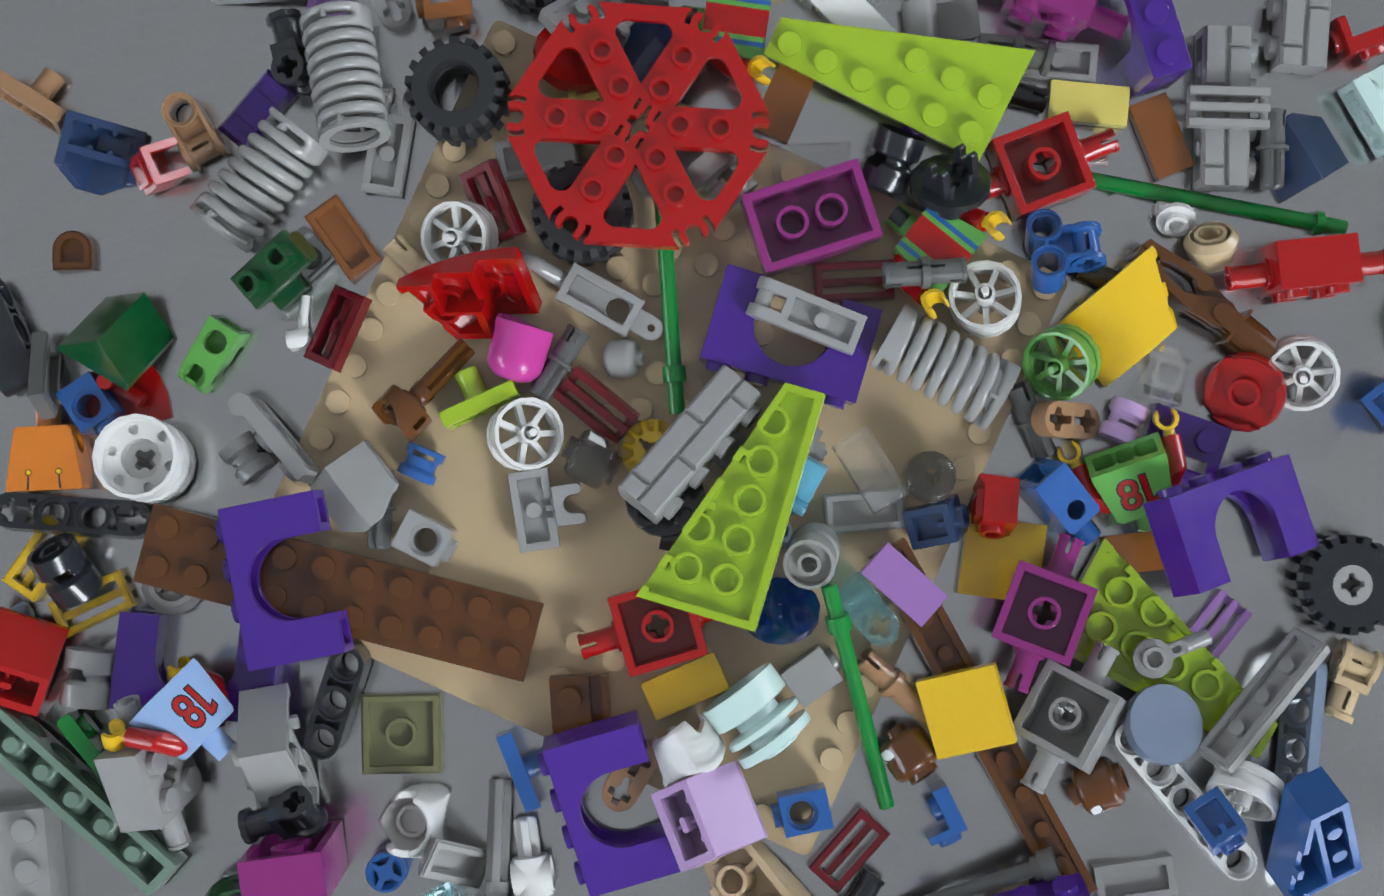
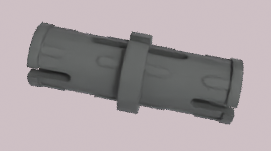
(924, 272)

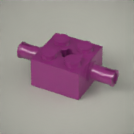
(1065, 17)
(1068, 600)

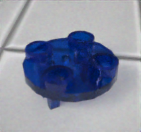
(798, 610)

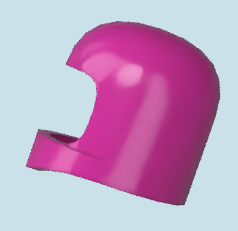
(518, 349)

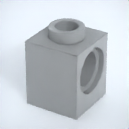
(408, 534)
(812, 674)

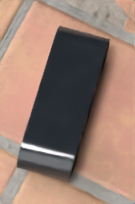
(14, 346)
(326, 716)

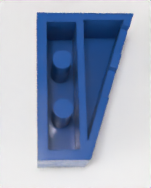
(1312, 836)

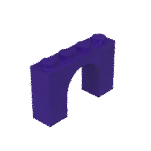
(1157, 47)
(733, 343)
(1187, 517)
(248, 536)
(142, 665)
(605, 857)

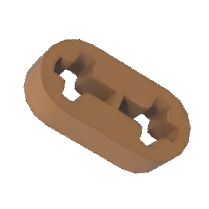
(1065, 424)
(635, 787)

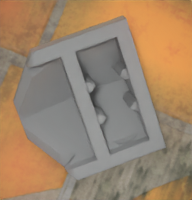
(356, 488)

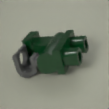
(276, 269)

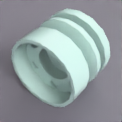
(757, 716)

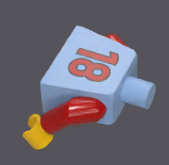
(179, 716)

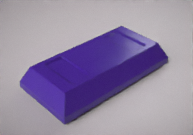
(255, 107)

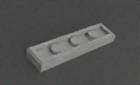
(1263, 700)

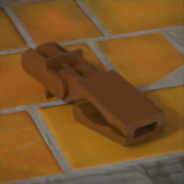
(1209, 306)

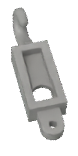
(591, 294)

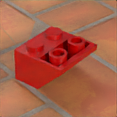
(28, 659)

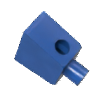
(1059, 499)

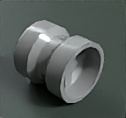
(244, 454)

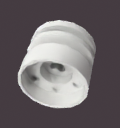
(122, 462)

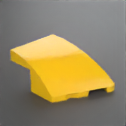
(1126, 316)

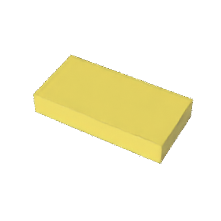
(1089, 103)

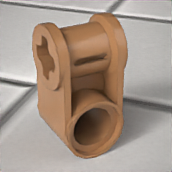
(197, 136)

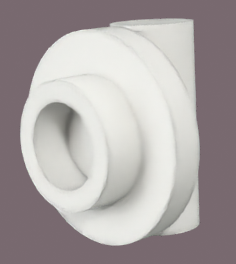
(1175, 218)

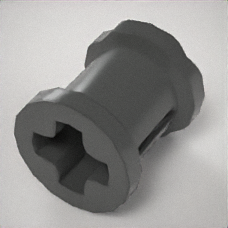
(1043, 55)

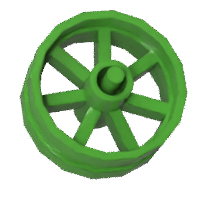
(1061, 362)

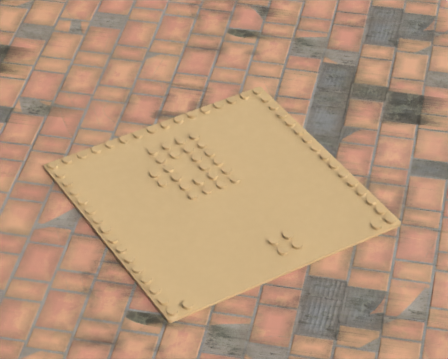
(609, 550)

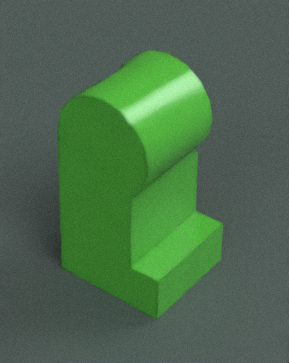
(212, 352)

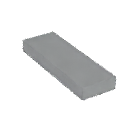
(1070, 62)

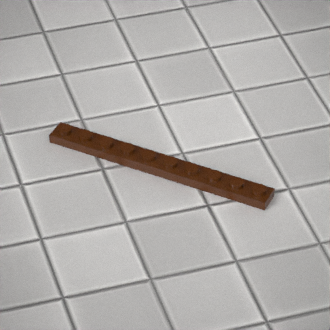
(1003, 764)

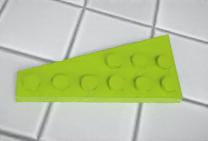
(925, 82)
(735, 535)
(1130, 612)

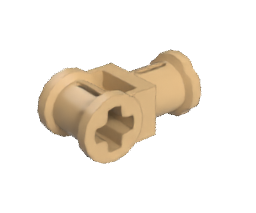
(1350, 678)

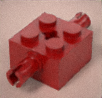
(1048, 143)
(1305, 266)
(643, 647)

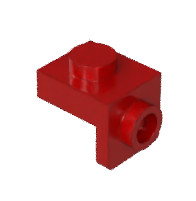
(1346, 46)

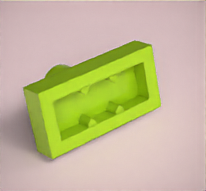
(477, 398)

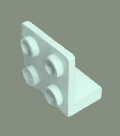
(1366, 106)

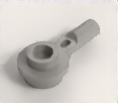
(1155, 658)

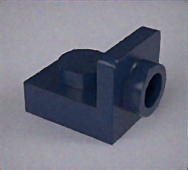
(936, 522)

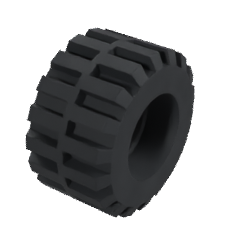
(440, 66)
(560, 240)

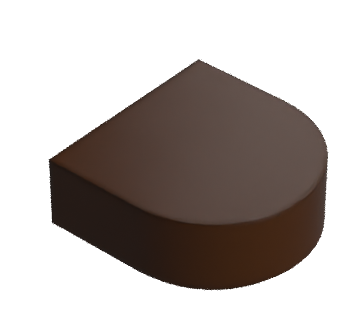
(73, 253)

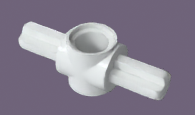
(531, 870)

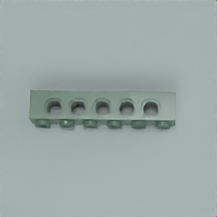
(81, 801)

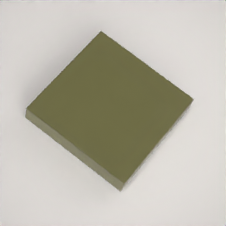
(402, 733)

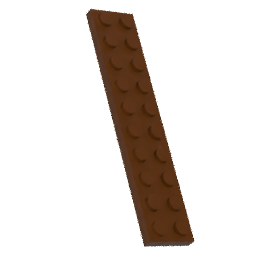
(382, 599)

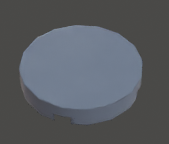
(1163, 725)

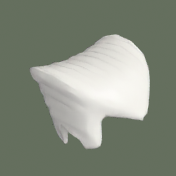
(688, 751)
(415, 818)

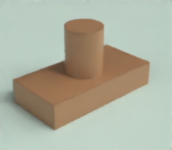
(36, 99)

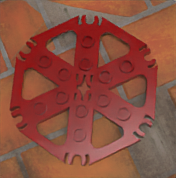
(655, 160)

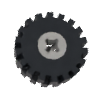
(1325, 583)

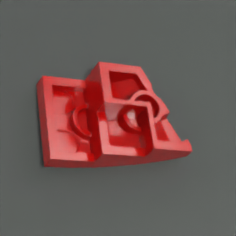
(473, 289)

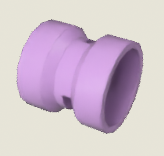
(1128, 414)

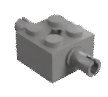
(1076, 692)
(148, 787)

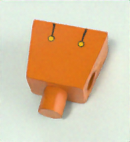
(48, 458)

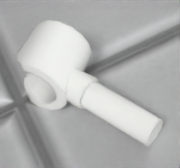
(299, 338)

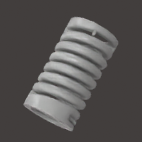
(344, 76)
(261, 180)
(947, 358)

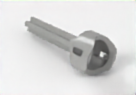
(498, 837)

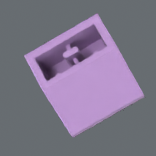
(709, 816)

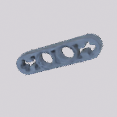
(1308, 731)

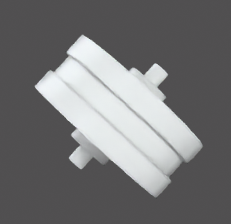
(458, 236)
(985, 299)
(1303, 374)
(525, 434)
(1250, 790)

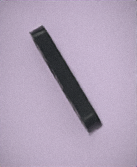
(73, 515)

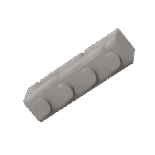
(1298, 36)
(1222, 155)
(690, 444)

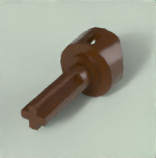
(407, 408)

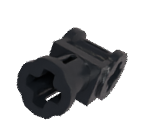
(288, 50)
(284, 817)

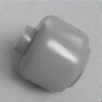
(622, 358)

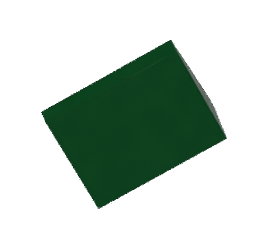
(119, 338)

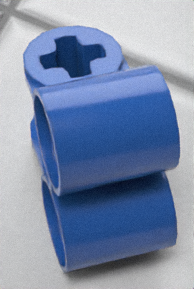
(1062, 249)

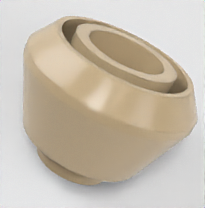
(1211, 246)

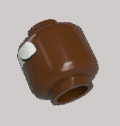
(909, 753)
(1101, 789)

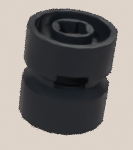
(892, 157)
(65, 571)

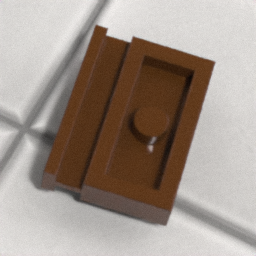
(578, 700)

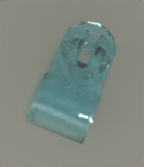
(866, 606)

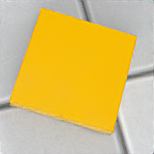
(990, 564)
(966, 710)

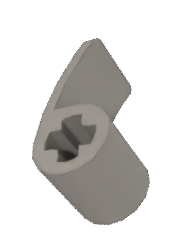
(942, 20)

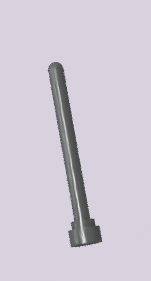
(1041, 866)

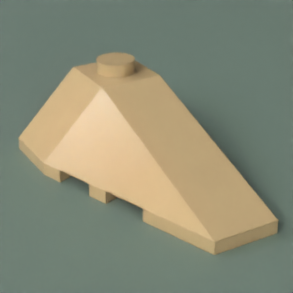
(752, 873)

